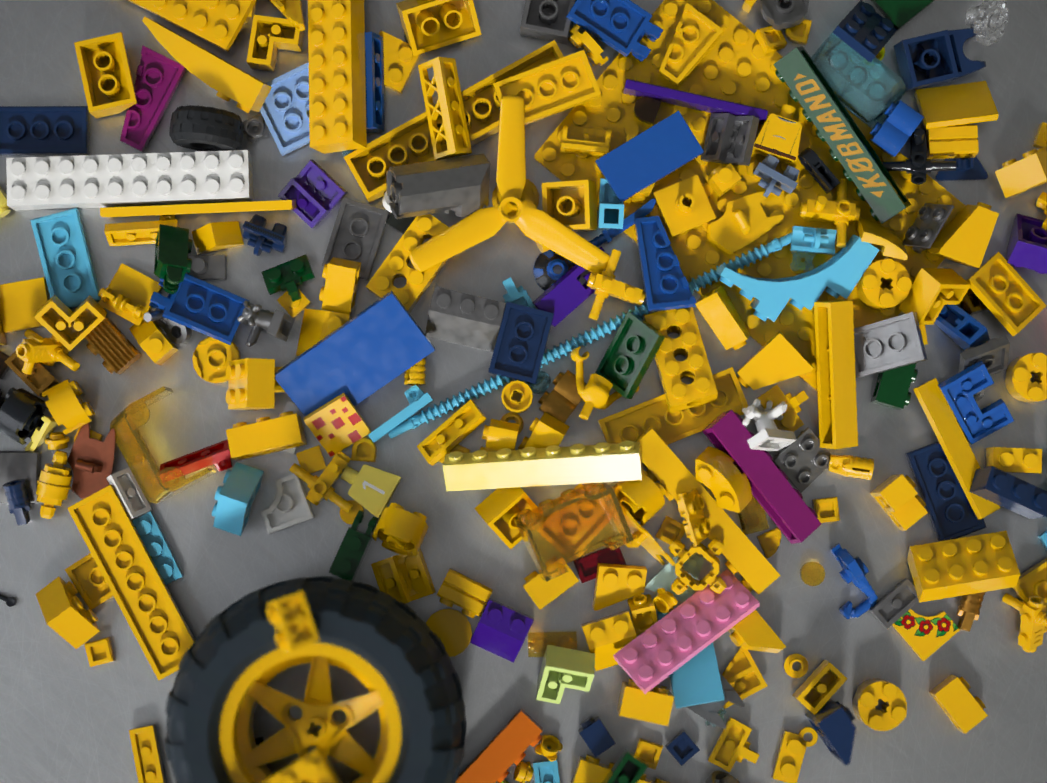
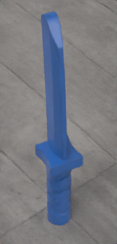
(607, 235)

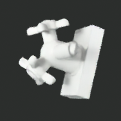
(768, 436)

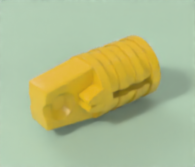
(416, 374)
(851, 466)

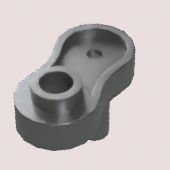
(170, 327)

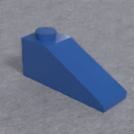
(961, 327)

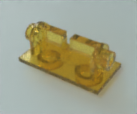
(539, 640)

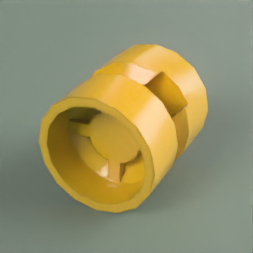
(517, 397)

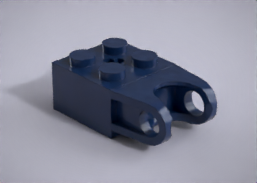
(943, 55)

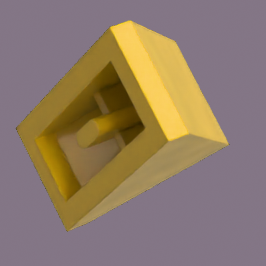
(217, 237)

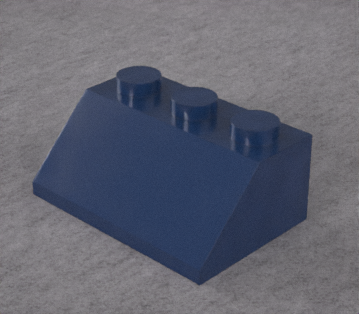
(835, 729)

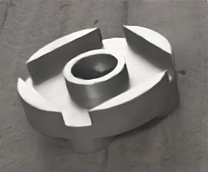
(784, 18)

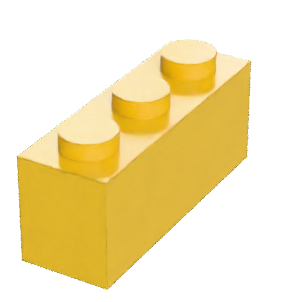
(266, 436)

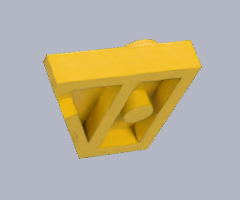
(743, 675)

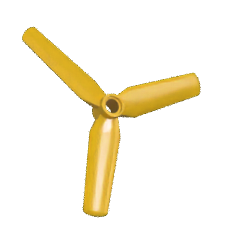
(488, 221)

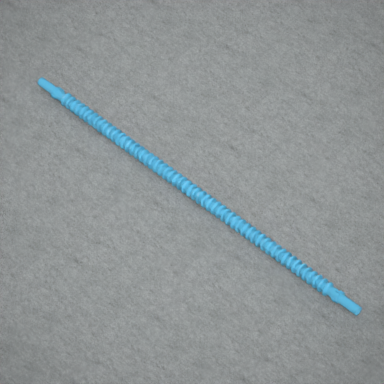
(417, 420)

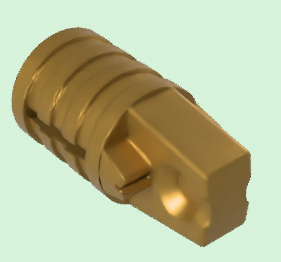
(969, 610)

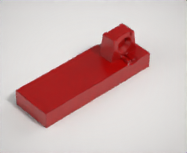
(216, 454)

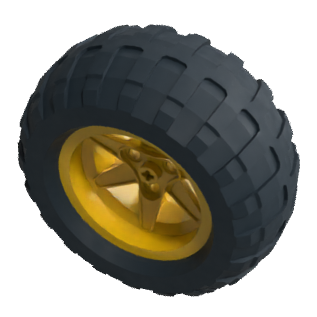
(358, 631)

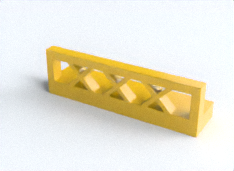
(449, 106)

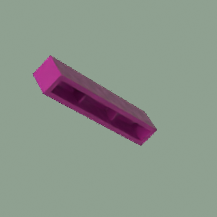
(767, 482)

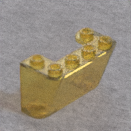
(572, 527)

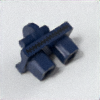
(262, 238)

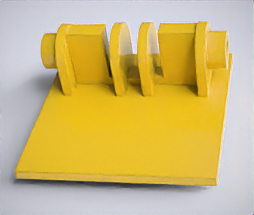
(129, 294)
(698, 526)

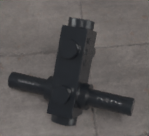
(919, 164)

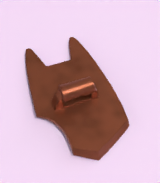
(91, 462)

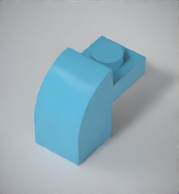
(609, 208)

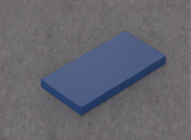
(649, 156)

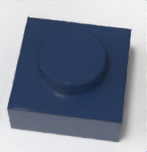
(682, 748)

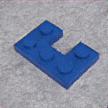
(959, 395)

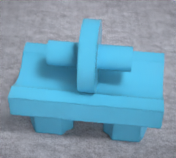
(813, 240)

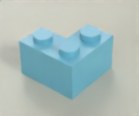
(236, 498)

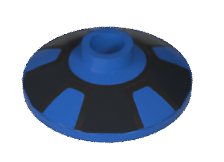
(544, 266)

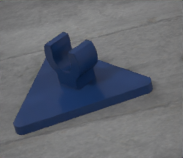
(965, 170)

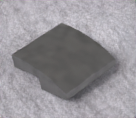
(730, 139)
(20, 465)

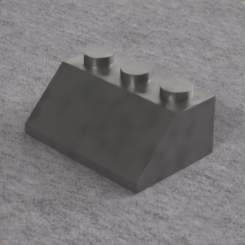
(464, 319)

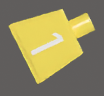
(371, 487)

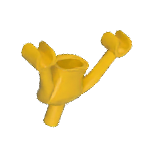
(597, 389)

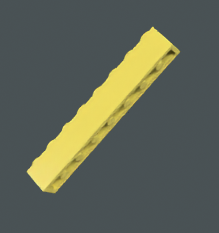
(543, 466)

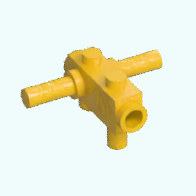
(838, 212)
(606, 285)
(43, 350)
(321, 486)
(1032, 620)

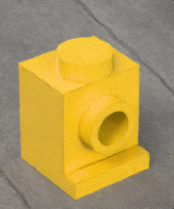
(723, 179)

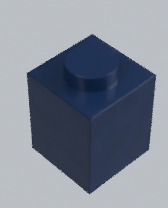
(596, 735)

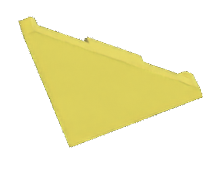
(40, 434)

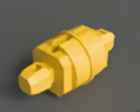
(53, 484)

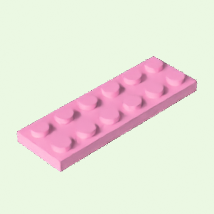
(685, 632)

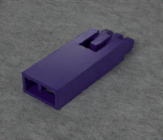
(565, 294)

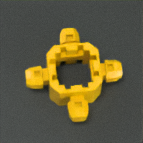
(680, 584)

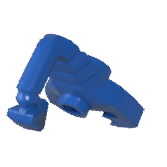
(854, 571)

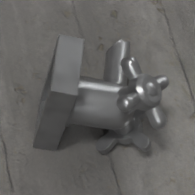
(276, 324)

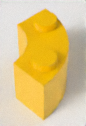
(724, 479)

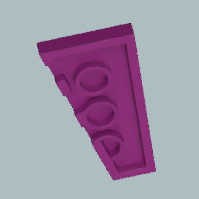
(154, 87)

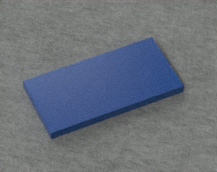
(356, 357)

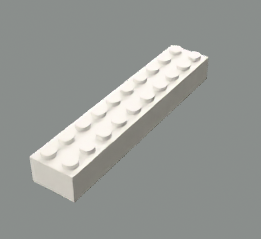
(129, 180)

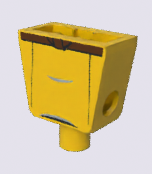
(780, 136)

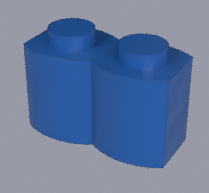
(896, 127)

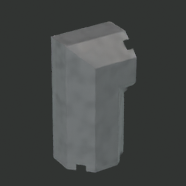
(439, 186)

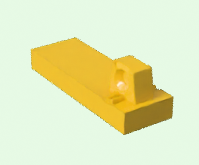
(137, 232)
(451, 432)

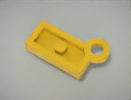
(791, 754)

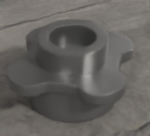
(256, 121)

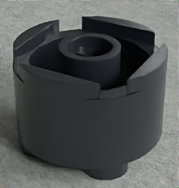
(21, 414)

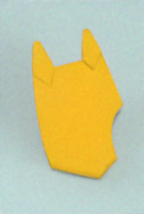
(741, 223)
(644, 538)

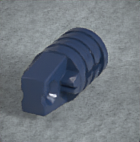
(18, 500)

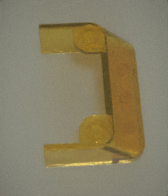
(155, 484)

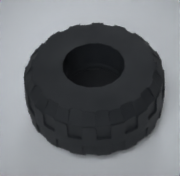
(206, 128)

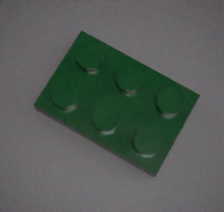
(630, 354)

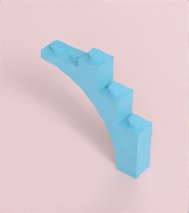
(837, 274)

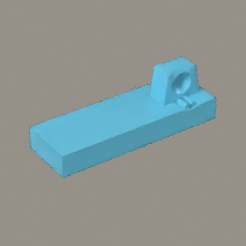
(417, 401)

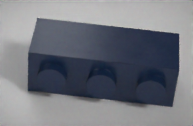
(1010, 492)

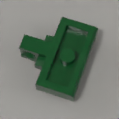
(288, 276)

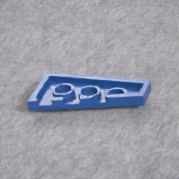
(662, 276)

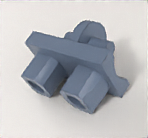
(774, 180)

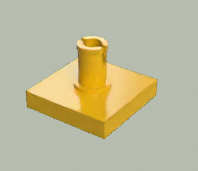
(684, 206)

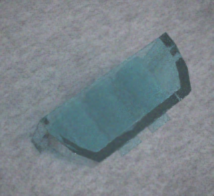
(860, 85)

